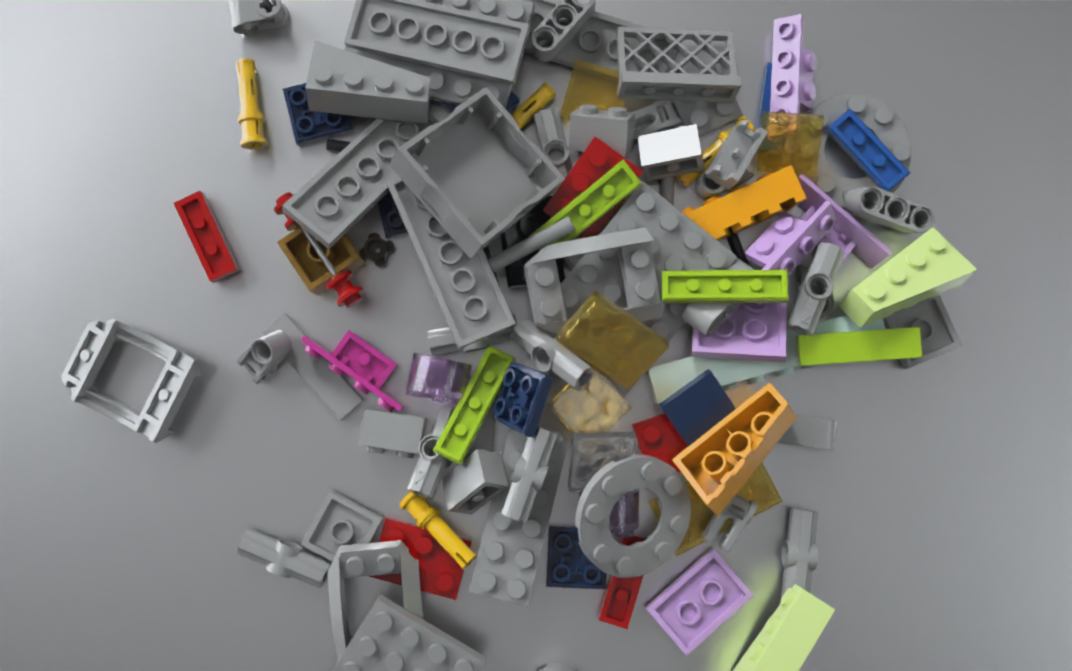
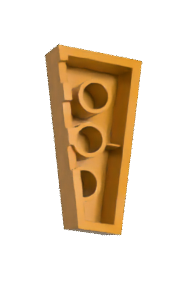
(749, 204)
(735, 447)

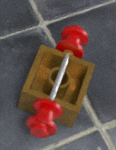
(319, 266)

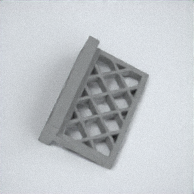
(677, 83)

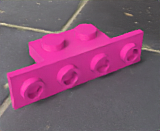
(360, 362)

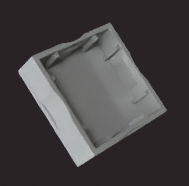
(476, 171)

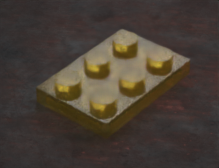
(612, 340)

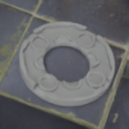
(879, 120)
(598, 501)

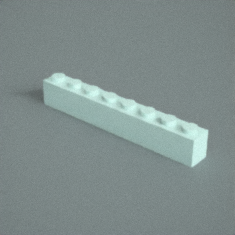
(672, 376)

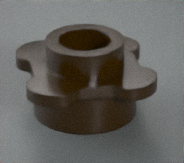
(374, 241)

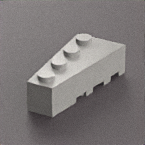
(365, 87)

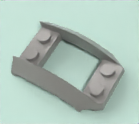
(636, 269)
(165, 396)
(370, 560)

